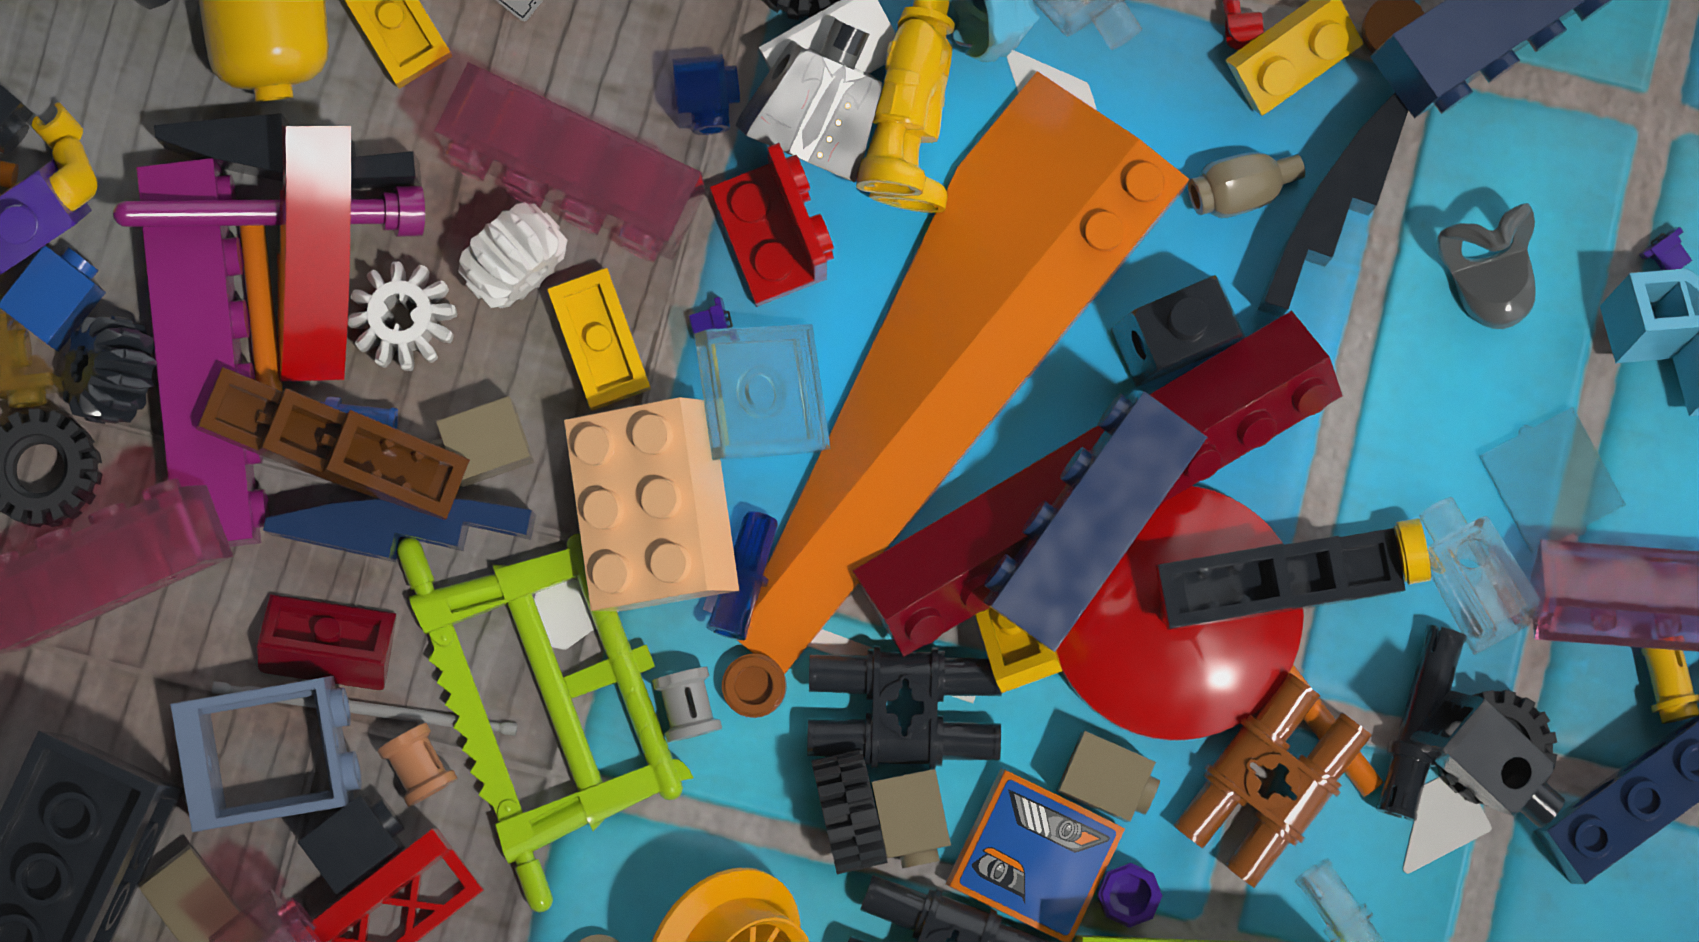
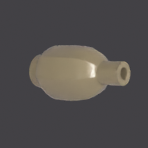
(1242, 183)

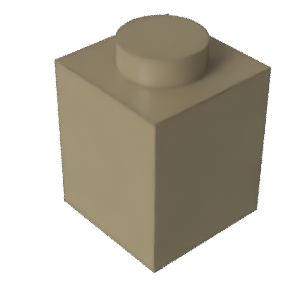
(488, 437)
(1109, 778)
(911, 817)

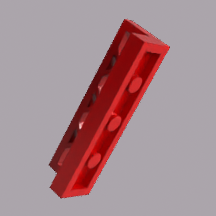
(388, 881)

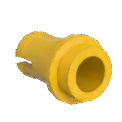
(1671, 685)

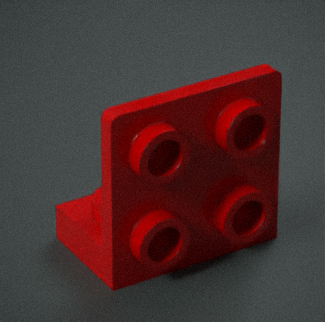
(771, 229)

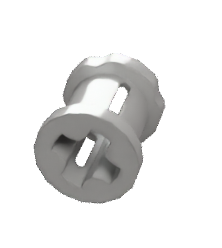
(687, 704)

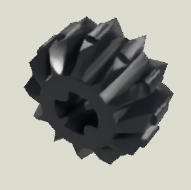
(108, 369)

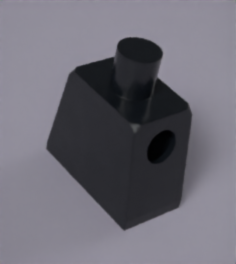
(1177, 330)
(1474, 745)

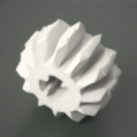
(512, 255)
(424, 316)

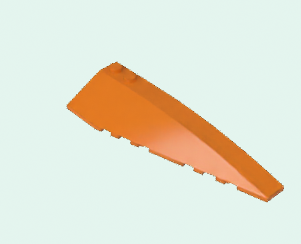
(999, 279)

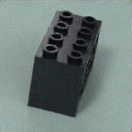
(76, 841)

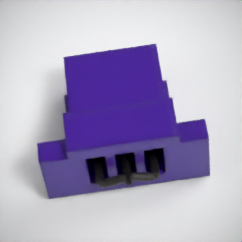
(1667, 251)
(712, 318)

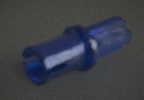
(752, 547)

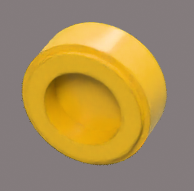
(1412, 551)

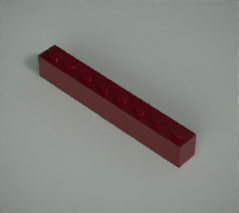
(1232, 399)

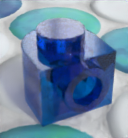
(704, 93)

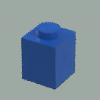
(53, 296)

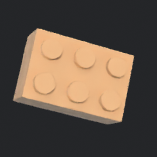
(650, 506)

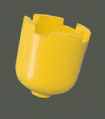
(265, 43)

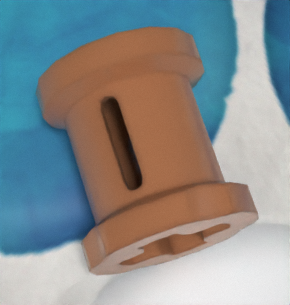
(417, 764)

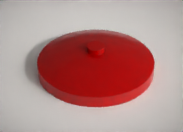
(1183, 678)

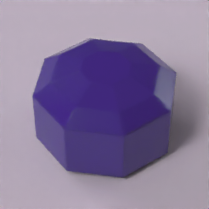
(1129, 895)

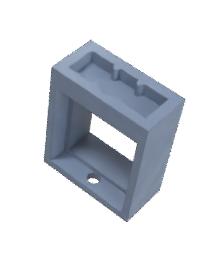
(201, 763)

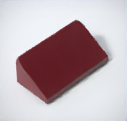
(326, 640)

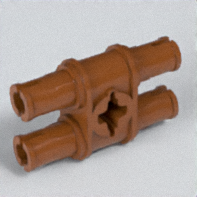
(1280, 817)

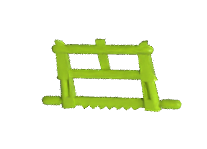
(595, 800)

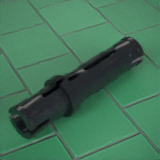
(1429, 686)

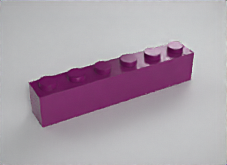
(195, 336)

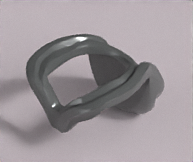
(1495, 288)

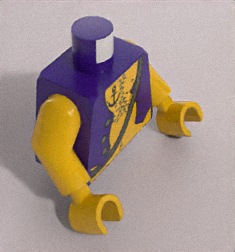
(50, 197)

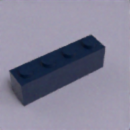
(1463, 39)
(1093, 518)

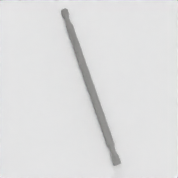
(378, 710)

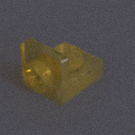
(14, 355)

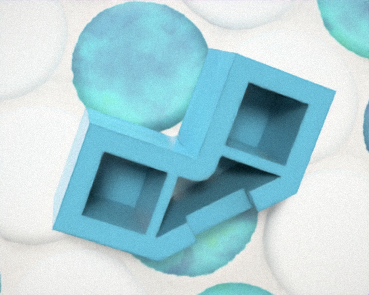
(1658, 319)

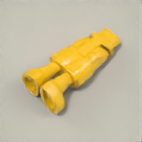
(910, 111)

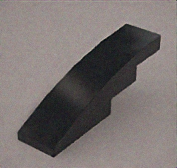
(256, 148)
(1350, 185)
(1279, 578)

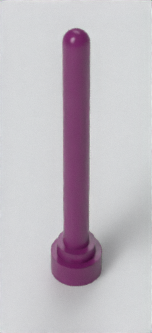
(396, 211)

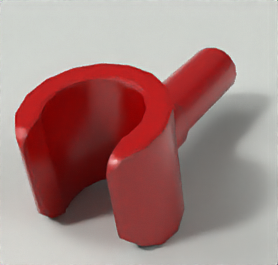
(1241, 27)

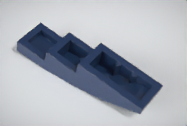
(377, 526)

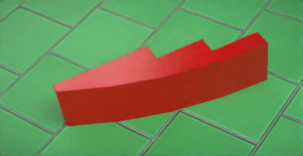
(314, 252)

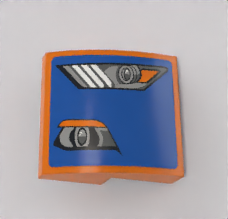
(1035, 856)

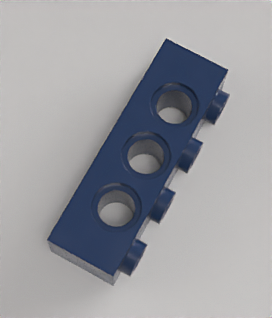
(1626, 807)

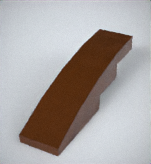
(333, 444)

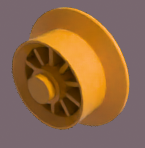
(733, 908)

